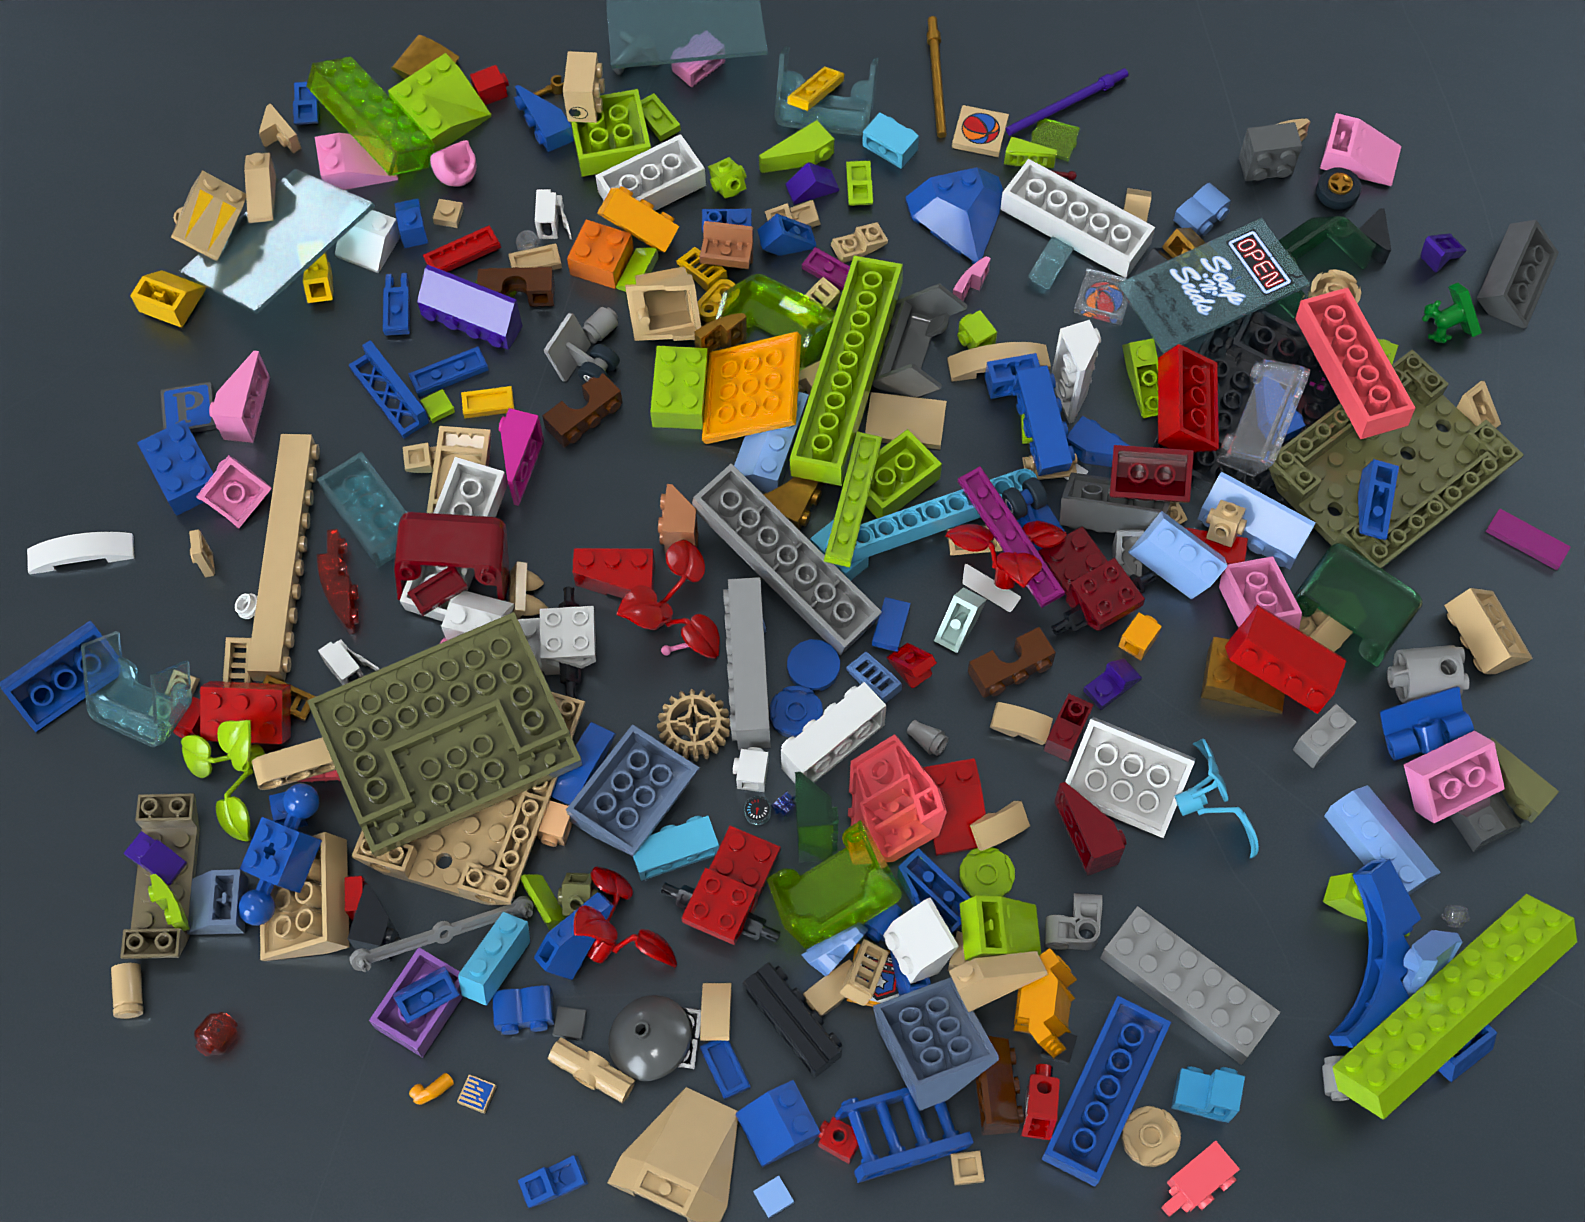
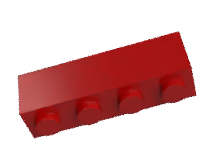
(1187, 400)
(1286, 658)

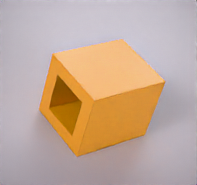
(1140, 635)

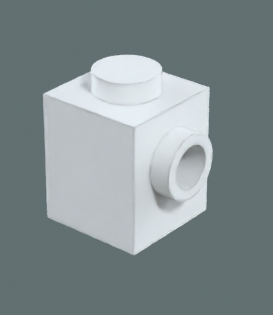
(751, 769)

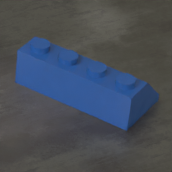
(51, 680)

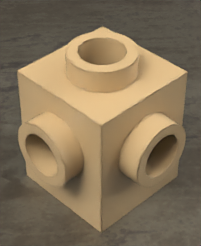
(1228, 518)

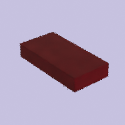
(437, 590)

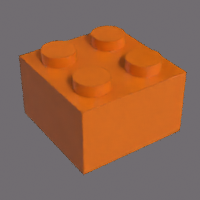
(600, 254)

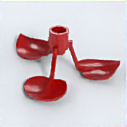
(1009, 566)
(642, 607)
(592, 923)

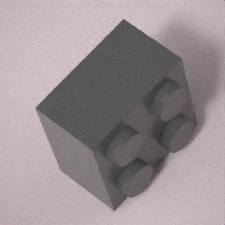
(1270, 151)

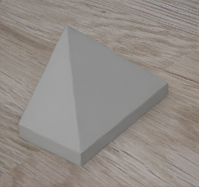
(1121, 545)

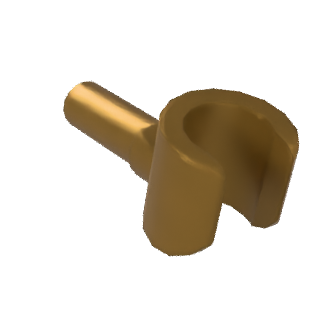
(555, 87)

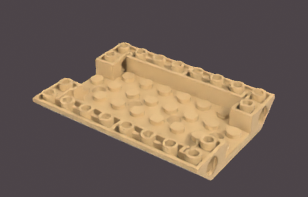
(484, 847)

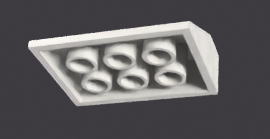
(1129, 776)

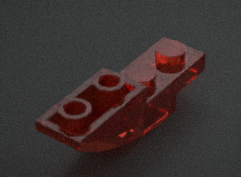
(336, 582)

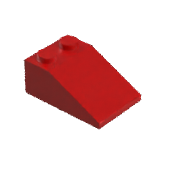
(963, 802)

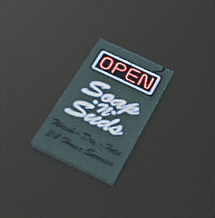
(1213, 285)

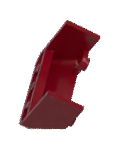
(452, 542)

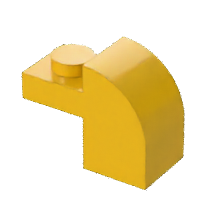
(318, 281)

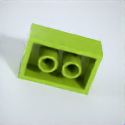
(679, 387)
(901, 474)

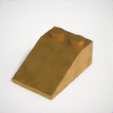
(1234, 685)

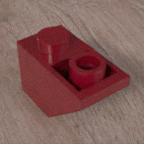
(1068, 727)

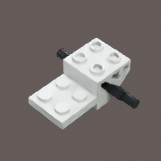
(563, 640)

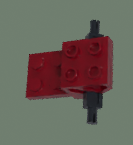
(1094, 586)

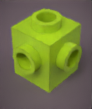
(727, 177)

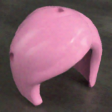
(454, 164)

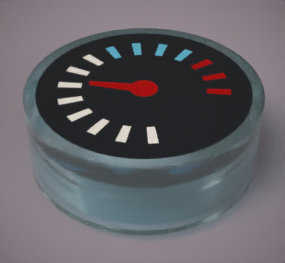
(757, 810)

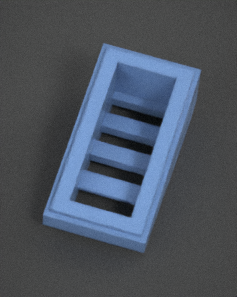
(894, 685)

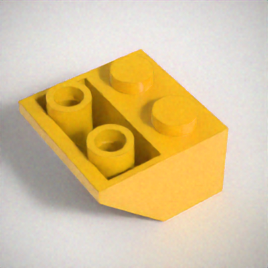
(167, 297)

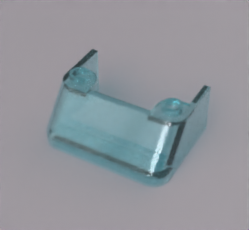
(833, 112)
(123, 703)

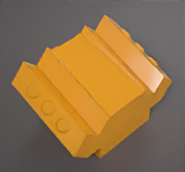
(1046, 1004)

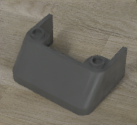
(908, 338)

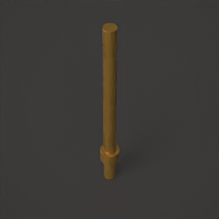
(934, 40)

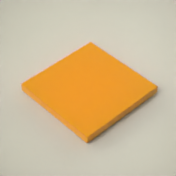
(752, 388)

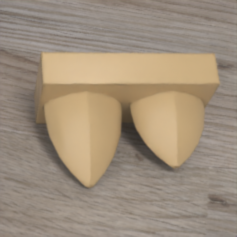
(520, 582)

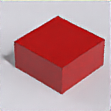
(353, 892)

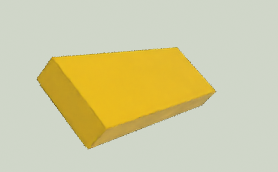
(815, 88)

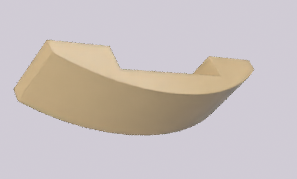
(973, 361)

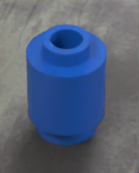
(881, 922)

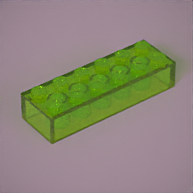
(370, 115)

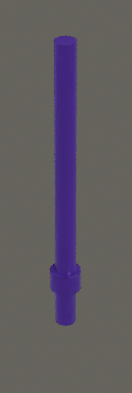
(1103, 83)

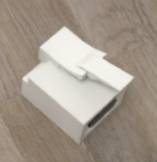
(547, 214)
(341, 663)

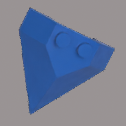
(959, 209)

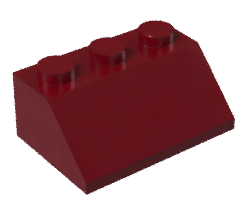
(1151, 473)

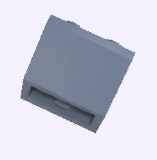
(216, 901)

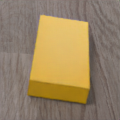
(487, 402)

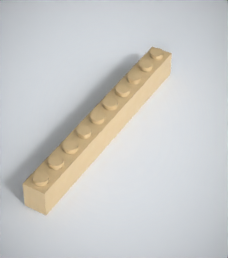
(283, 558)

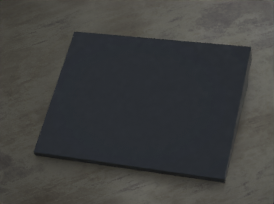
(1236, 351)

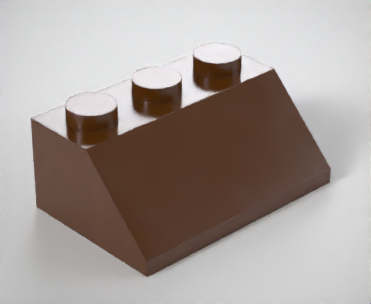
(998, 1092)

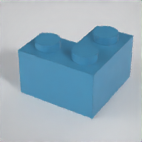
(1208, 1096)

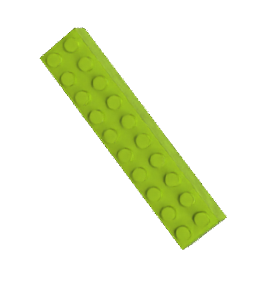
(846, 371)
(1454, 1005)

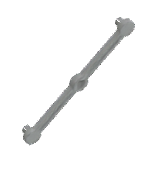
(363, 958)

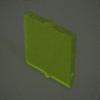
(1056, 136)

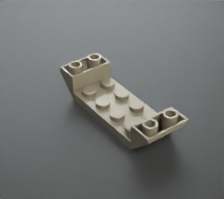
(176, 825)

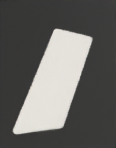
(985, 586)

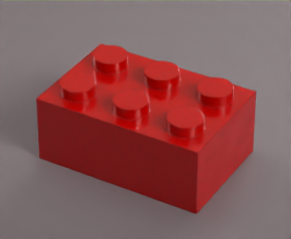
(262, 703)

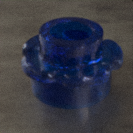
(784, 804)

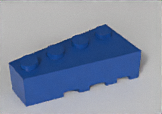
(1043, 420)

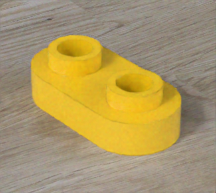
(712, 299)

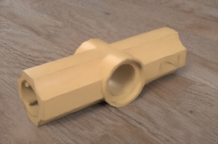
(591, 1070)

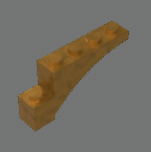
(796, 499)

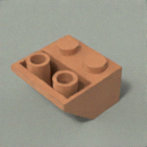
(677, 519)

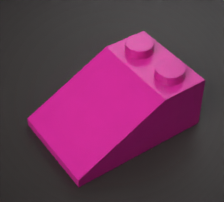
(521, 447)

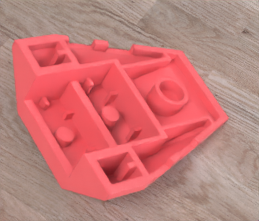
(895, 799)

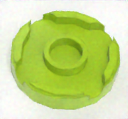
(986, 873)

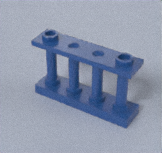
(899, 1157)

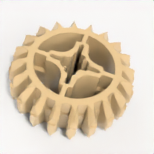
(692, 702)

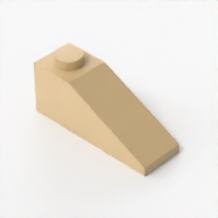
(260, 187)
(995, 976)

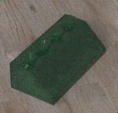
(815, 821)

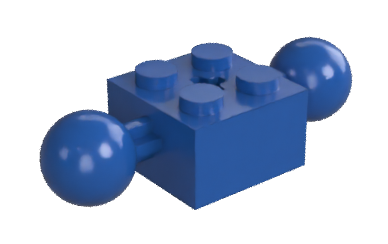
(279, 855)

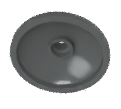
(662, 1044)

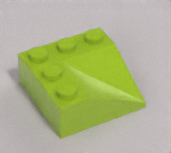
(440, 102)
(615, 136)

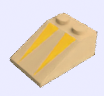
(209, 215)

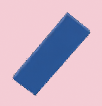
(448, 372)

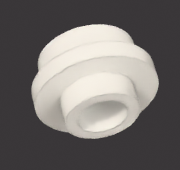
(246, 605)

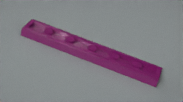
(1008, 531)

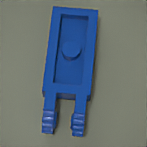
(396, 306)

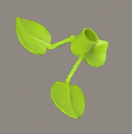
(236, 741)

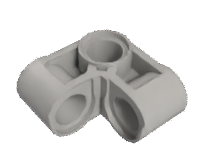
(1063, 931)

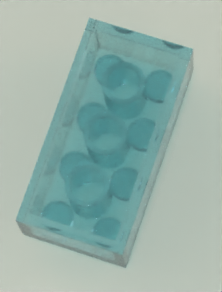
(365, 506)

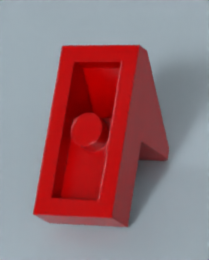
(912, 664)

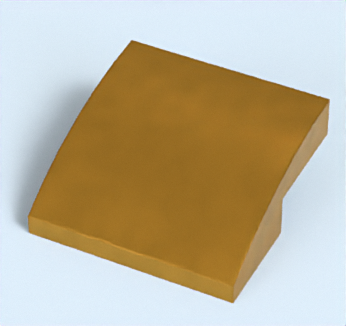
(419, 54)
(722, 332)

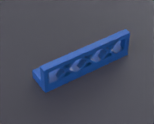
(394, 382)

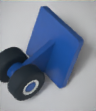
(1030, 504)

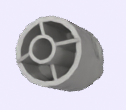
(1427, 671)

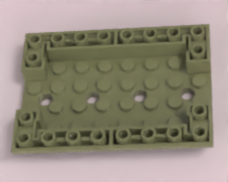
(1447, 468)

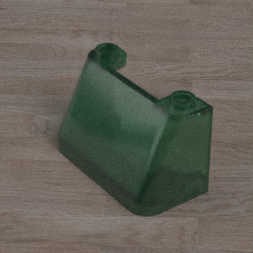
(1360, 599)

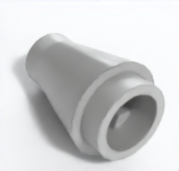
(929, 738)

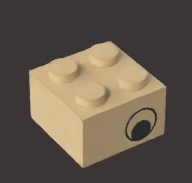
(583, 87)

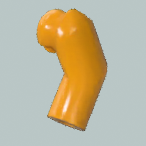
(435, 1089)

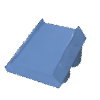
(831, 951)
(1428, 957)

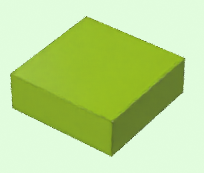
(437, 406)

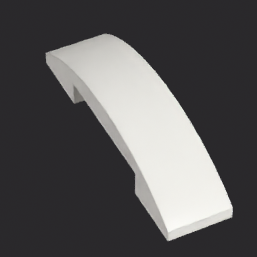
(79, 548)

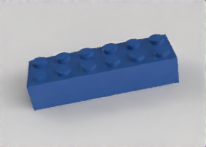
(1106, 1091)

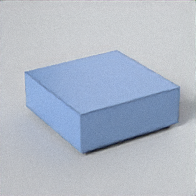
(773, 1197)

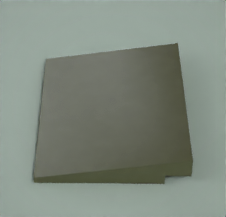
(444, 734)

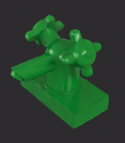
(1461, 313)

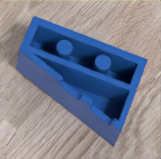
(925, 880)

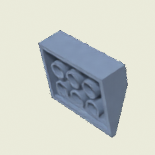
(631, 791)
(934, 1041)

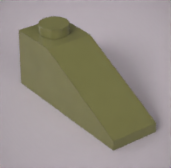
(1523, 787)

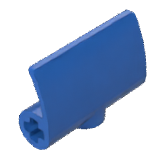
(1425, 723)

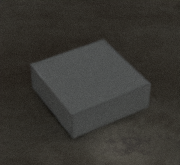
(569, 1023)

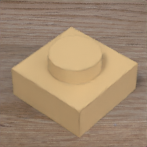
(448, 213)

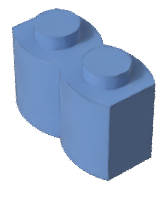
(1203, 210)

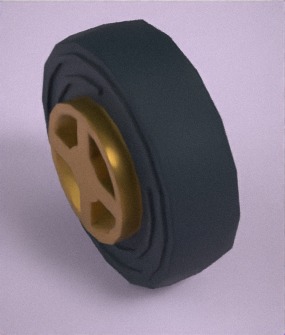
(1348, 188)

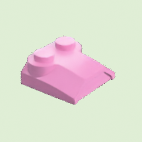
(234, 491)

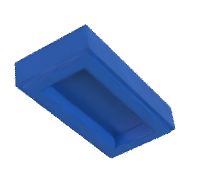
(891, 624)
(725, 1068)

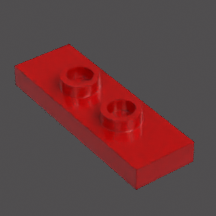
(463, 250)

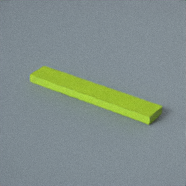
(853, 499)

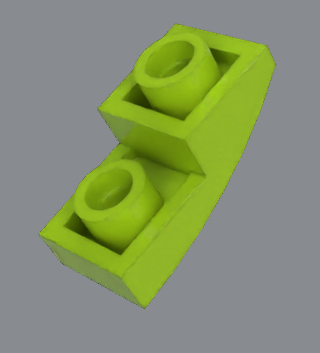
(167, 901)

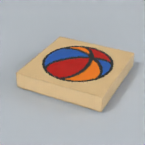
(980, 131)

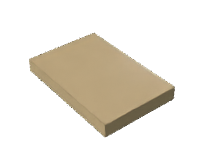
(894, 414)

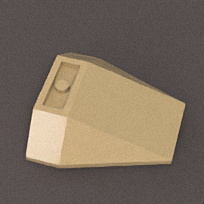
(683, 1158)

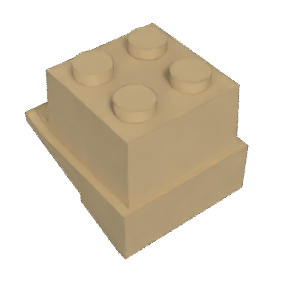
(663, 305)

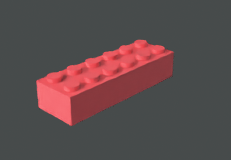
(1354, 363)

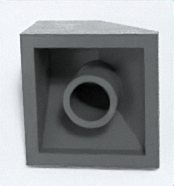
(1485, 821)

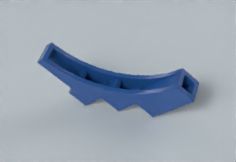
(1389, 918)

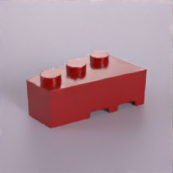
(613, 569)

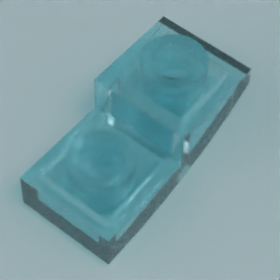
(1050, 262)

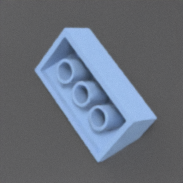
(767, 454)
(1270, 525)
(1377, 835)

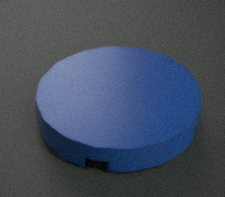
(813, 665)
(794, 709)

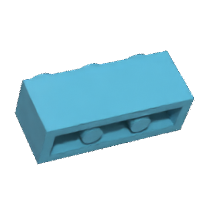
(676, 847)
(494, 958)

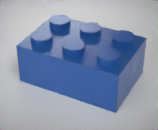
(177, 465)

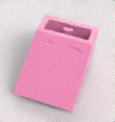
(1361, 150)

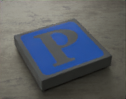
(188, 404)

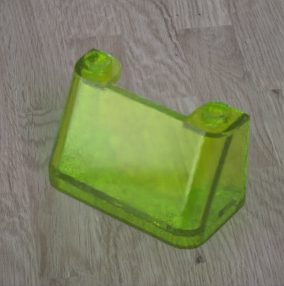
(836, 892)

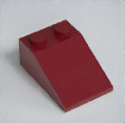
(1090, 831)

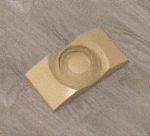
(461, 443)

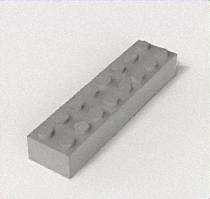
(785, 559)

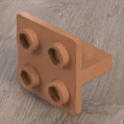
(727, 245)

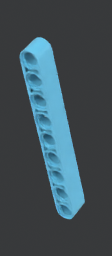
(920, 523)

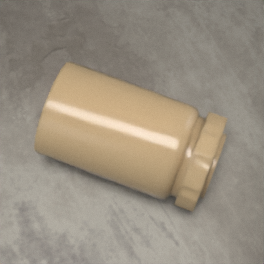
(127, 990)

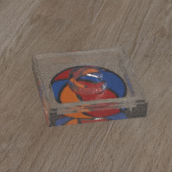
(1101, 297)

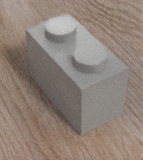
(1324, 736)

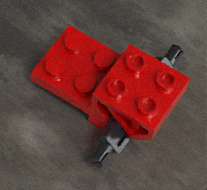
(730, 889)

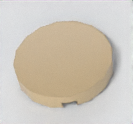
(1151, 1136)

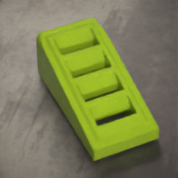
(1020, 151)

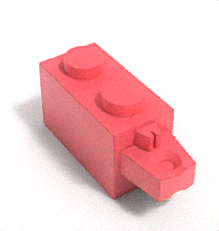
(1199, 1179)

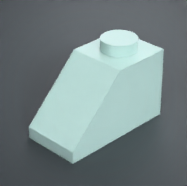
(960, 619)

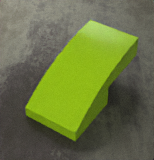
(859, 183)

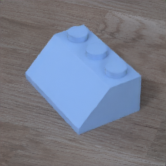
(1178, 556)

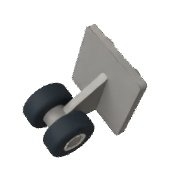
(569, 349)

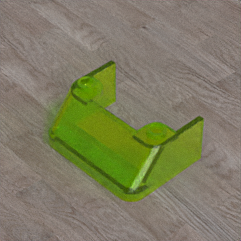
(780, 312)

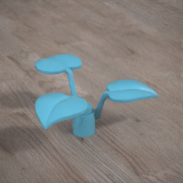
(1195, 798)

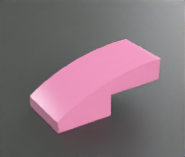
(972, 278)

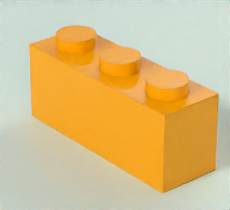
(638, 218)

